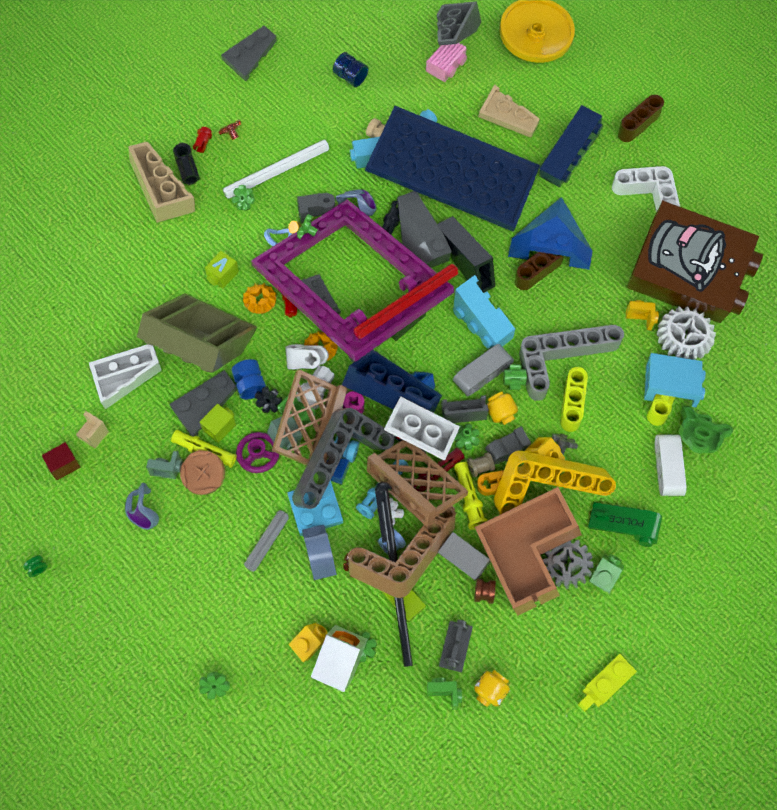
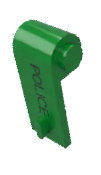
(624, 520)

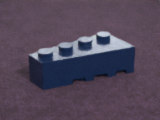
(571, 146)
(386, 383)

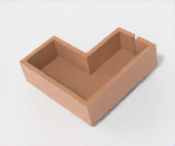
(519, 539)

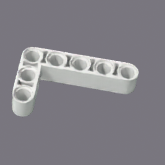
(647, 180)

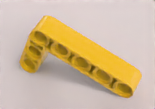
(549, 475)

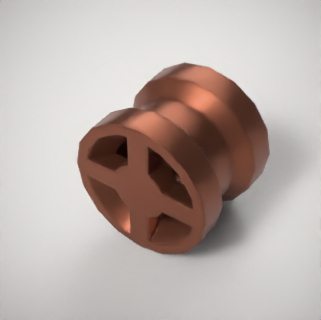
(485, 591)

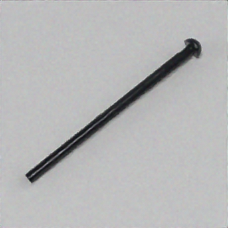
(388, 536)

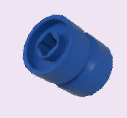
(248, 378)

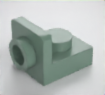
(164, 468)

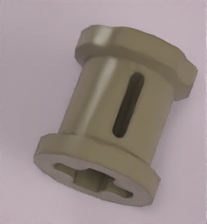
(481, 464)

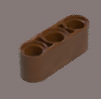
(640, 118)
(535, 273)

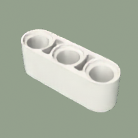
(670, 465)

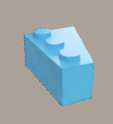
(481, 316)

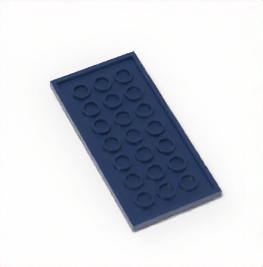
(453, 168)

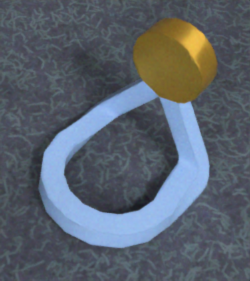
(292, 228)

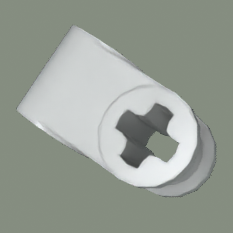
(305, 356)

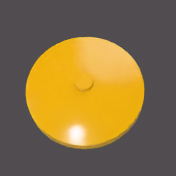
(537, 30)

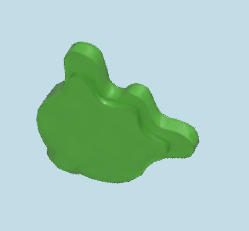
(701, 433)

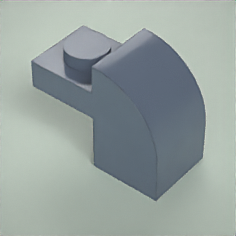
(319, 552)

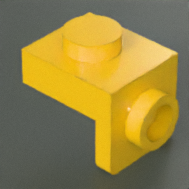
(643, 311)
(308, 641)

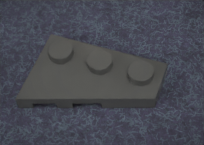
(249, 51)
(197, 403)

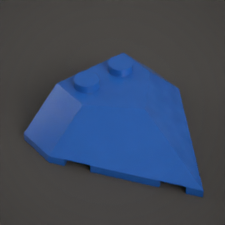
(553, 233)

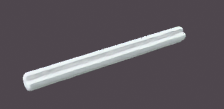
(278, 167)

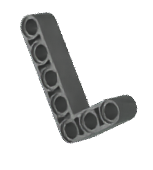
(334, 450)

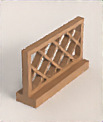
(333, 402)
(403, 489)

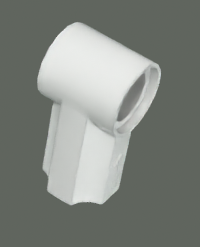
(322, 373)

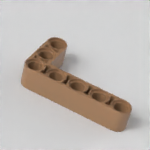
(400, 577)

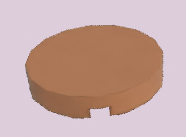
(202, 472)

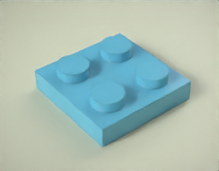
(326, 512)

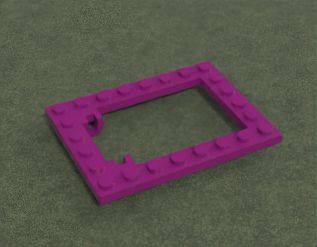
(340, 330)

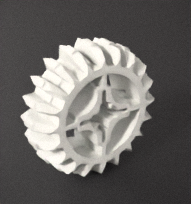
(672, 333)

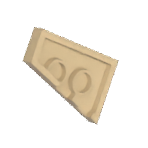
(506, 113)

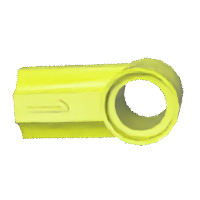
(663, 404)

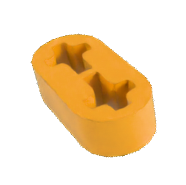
(492, 477)

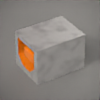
(339, 658)

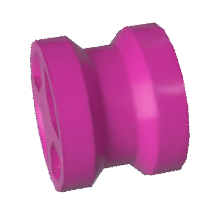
(354, 397)

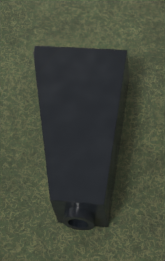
(468, 254)

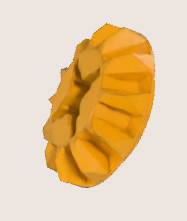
(263, 305)
(330, 346)

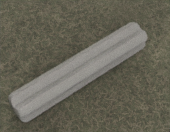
(266, 540)

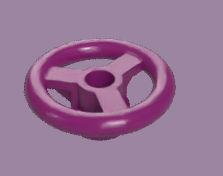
(256, 443)

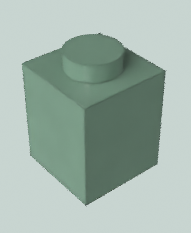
(285, 443)

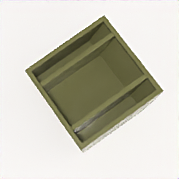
(196, 332)

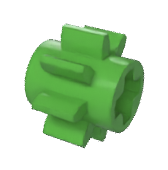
(514, 377)

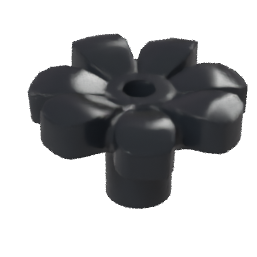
(268, 399)

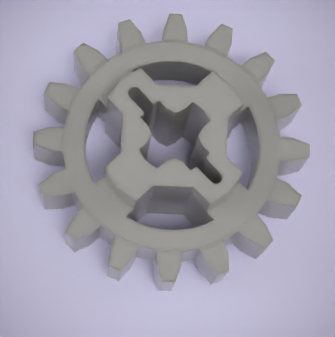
(576, 564)

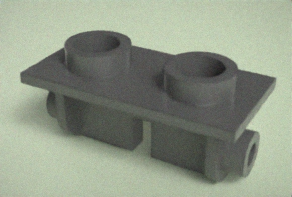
(456, 646)

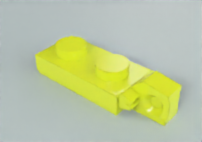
(607, 682)

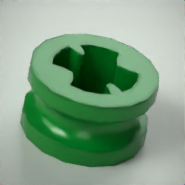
(35, 566)

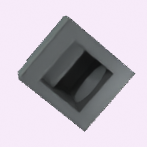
(315, 205)
(504, 447)

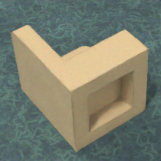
(92, 431)

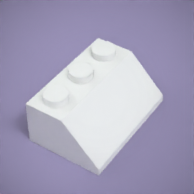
(422, 428)

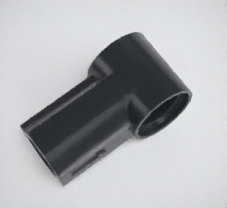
(186, 164)

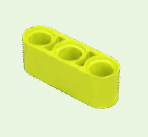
(575, 390)

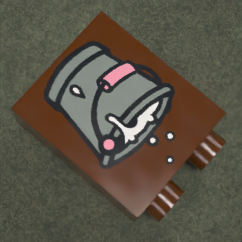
(695, 262)

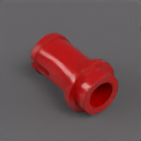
(202, 139)

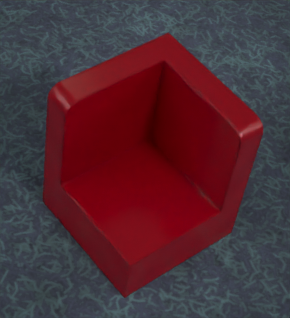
(60, 461)

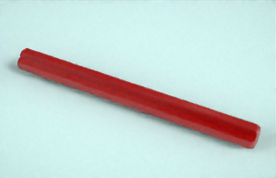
(405, 301)

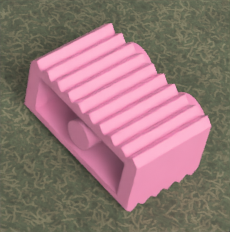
(446, 61)

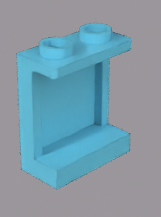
(674, 378)

